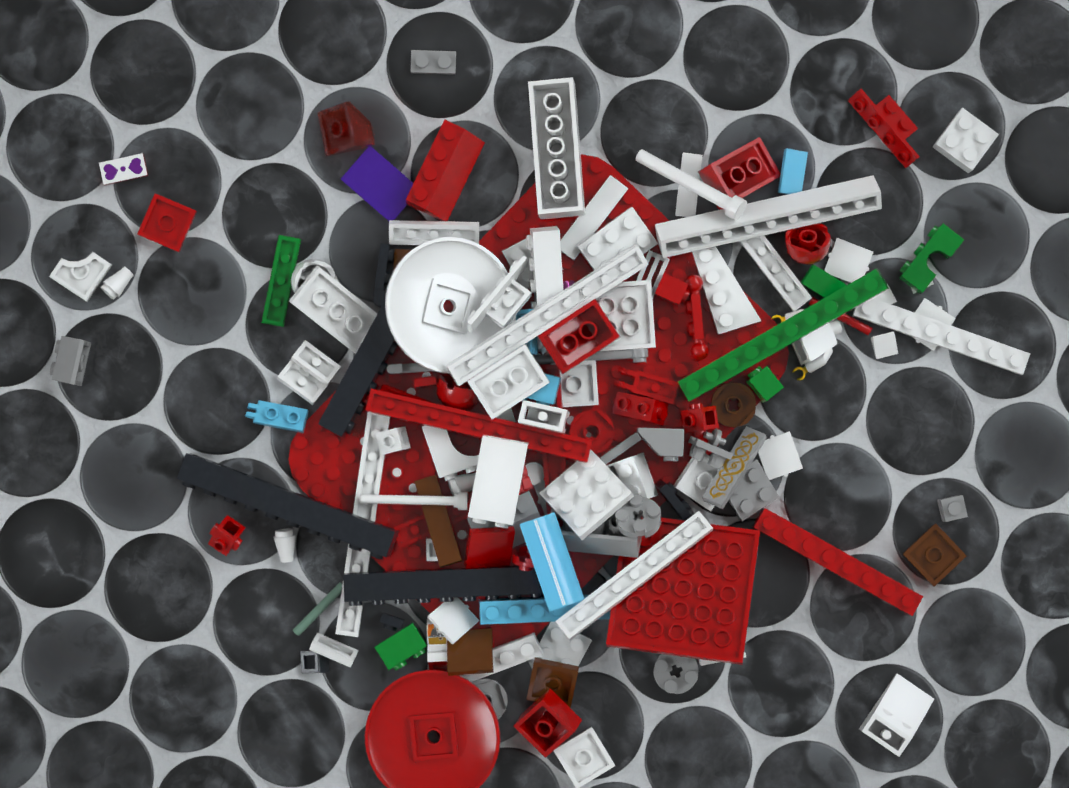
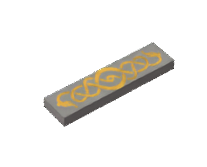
(733, 470)

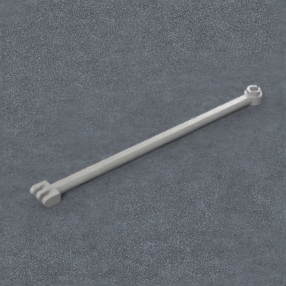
(638, 355)

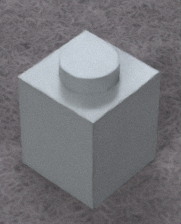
(952, 508)

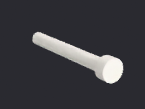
(733, 207)

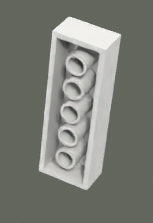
(556, 148)

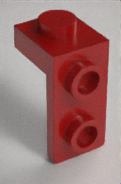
(640, 408)

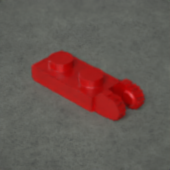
(650, 386)

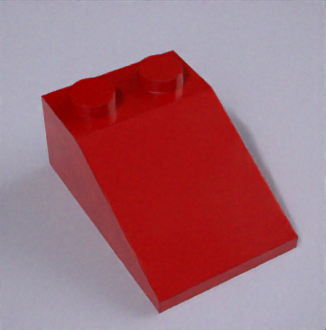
(741, 170)
(579, 336)

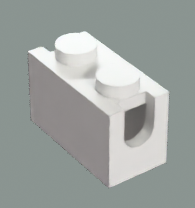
(543, 416)

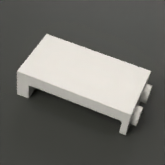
(497, 481)

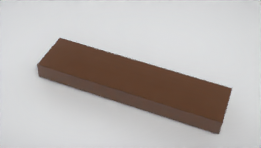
(438, 523)

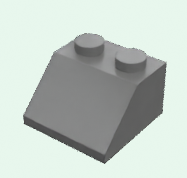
(70, 360)
(664, 441)

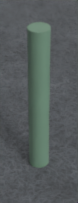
(327, 600)

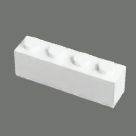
(545, 263)

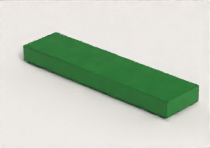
(280, 281)

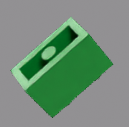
(764, 383)
(401, 647)

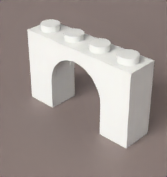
(446, 457)

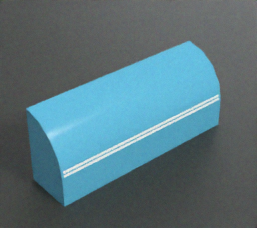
(552, 561)

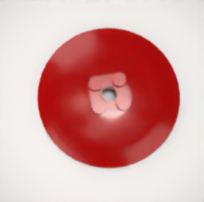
(426, 702)

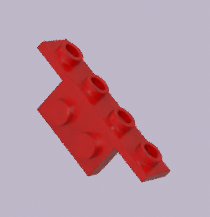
(888, 123)

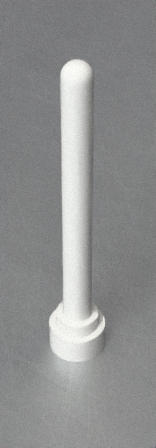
(458, 500)

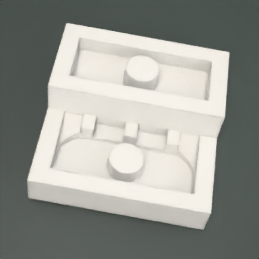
(309, 372)

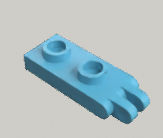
(278, 416)

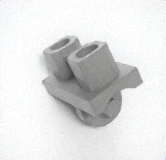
(700, 447)

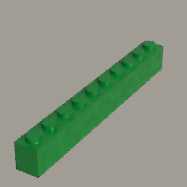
(783, 334)

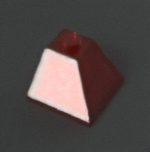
(344, 129)

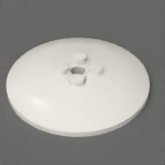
(422, 283)

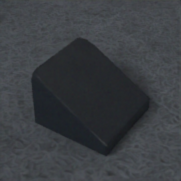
(313, 662)

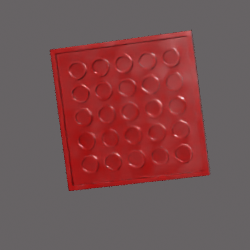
(693, 604)

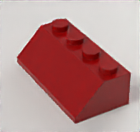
(445, 171)

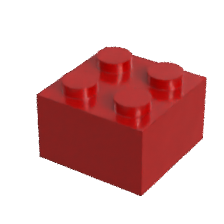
(547, 722)

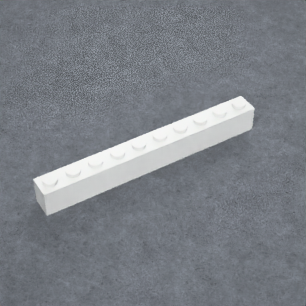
(769, 216)

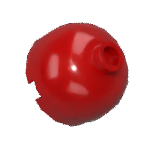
(808, 243)
(455, 396)

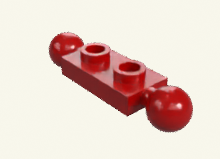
(699, 349)

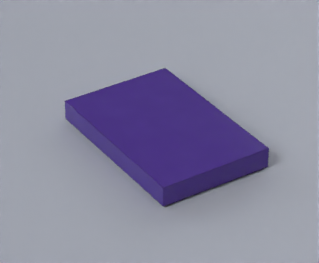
(379, 183)

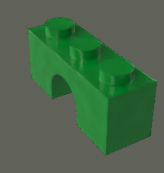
(941, 241)

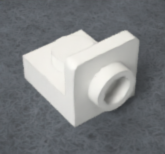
(393, 440)

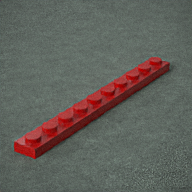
(477, 425)

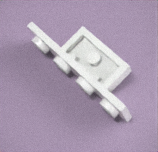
(505, 299)

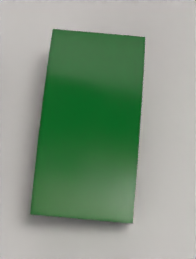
(821, 282)

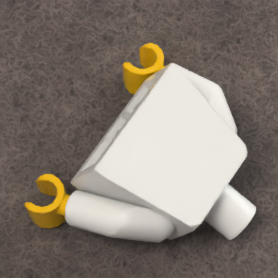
(816, 347)

